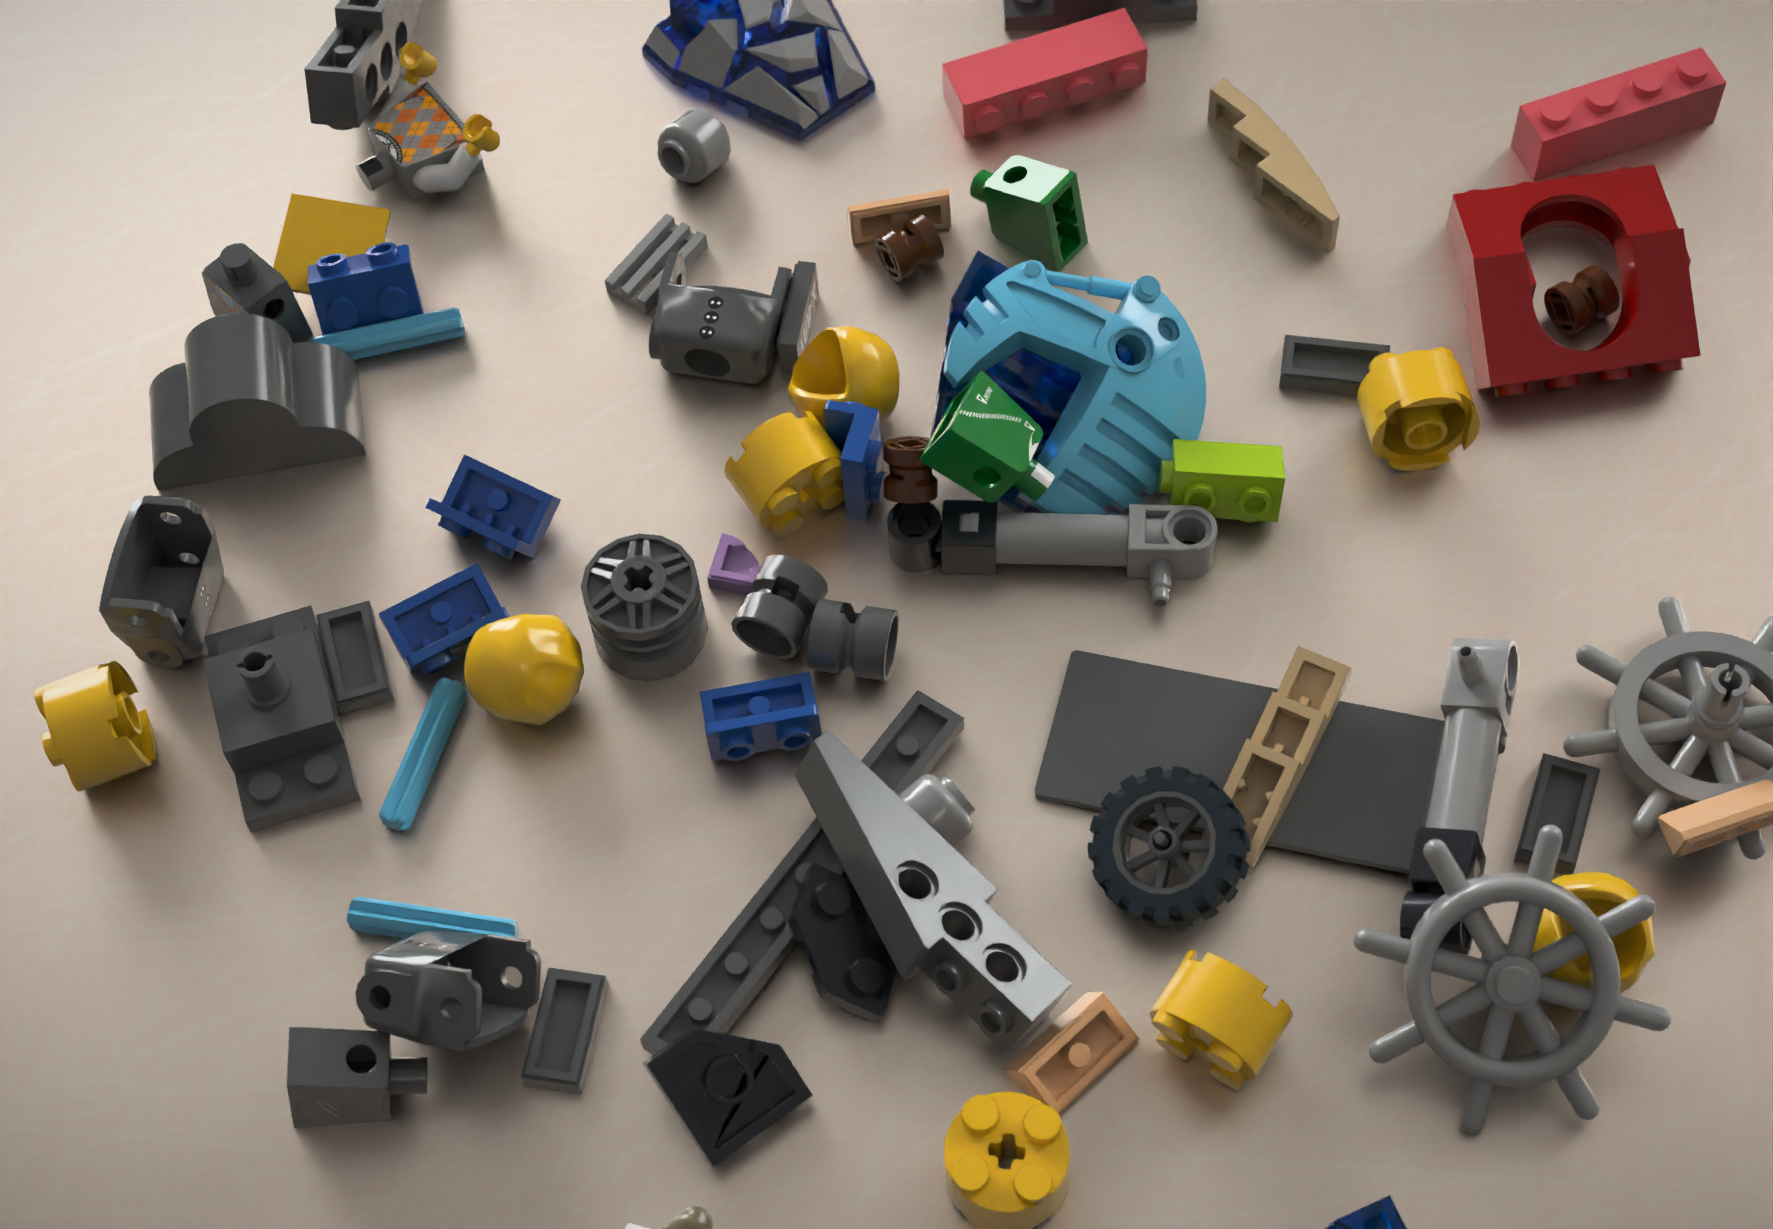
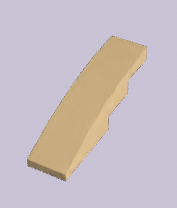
(1281, 173)
(1284, 744)

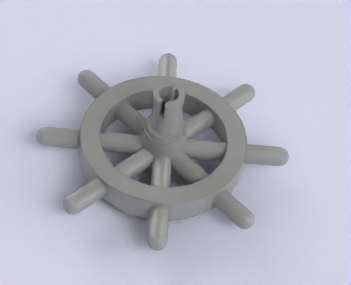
(1706, 723)
(1512, 979)

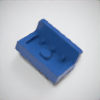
(364, 288)
(858, 437)
(496, 506)
(442, 619)
(760, 716)

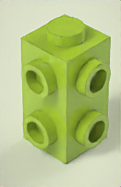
(1225, 479)

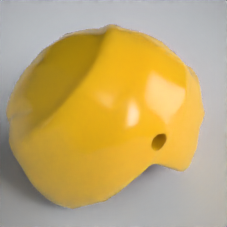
(845, 367)
(524, 668)
(1601, 894)

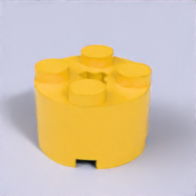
(1417, 408)
(787, 472)
(95, 726)
(1220, 1017)
(999, 1129)

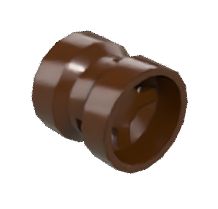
(907, 248)
(1586, 297)
(909, 478)

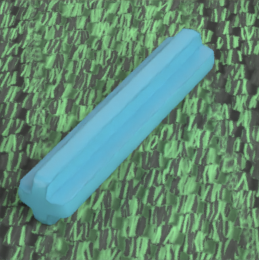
(397, 334)
(422, 754)
(406, 919)

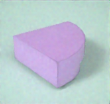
(732, 566)

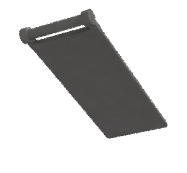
(1353, 804)

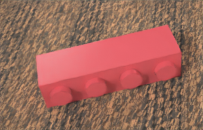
(1044, 73)
(1617, 113)

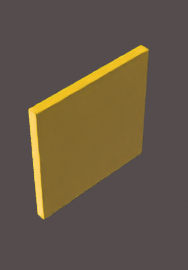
(323, 228)

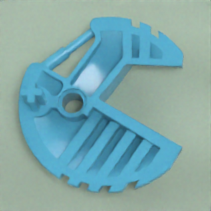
(1120, 413)

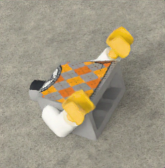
(422, 138)

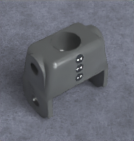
(716, 328)
(155, 590)
(457, 1007)

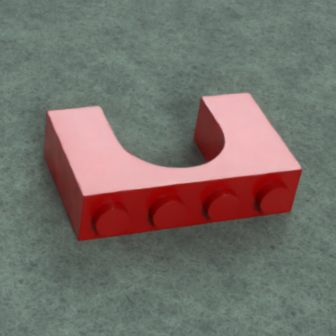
(1600, 203)
(1652, 329)

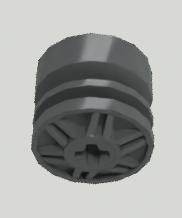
(645, 607)

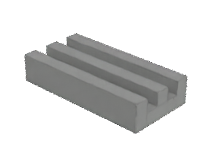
(648, 260)

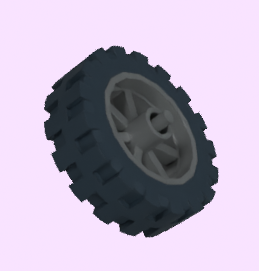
(1204, 889)

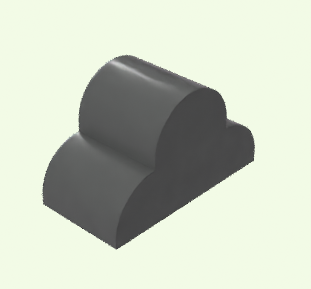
(252, 404)

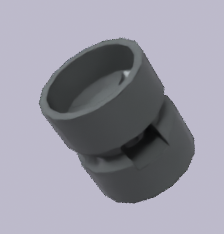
(780, 605)
(852, 640)

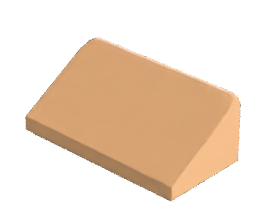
(876, 217)
(1718, 818)
(1072, 1051)

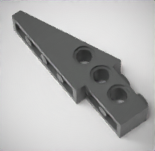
(359, 60)
(928, 898)

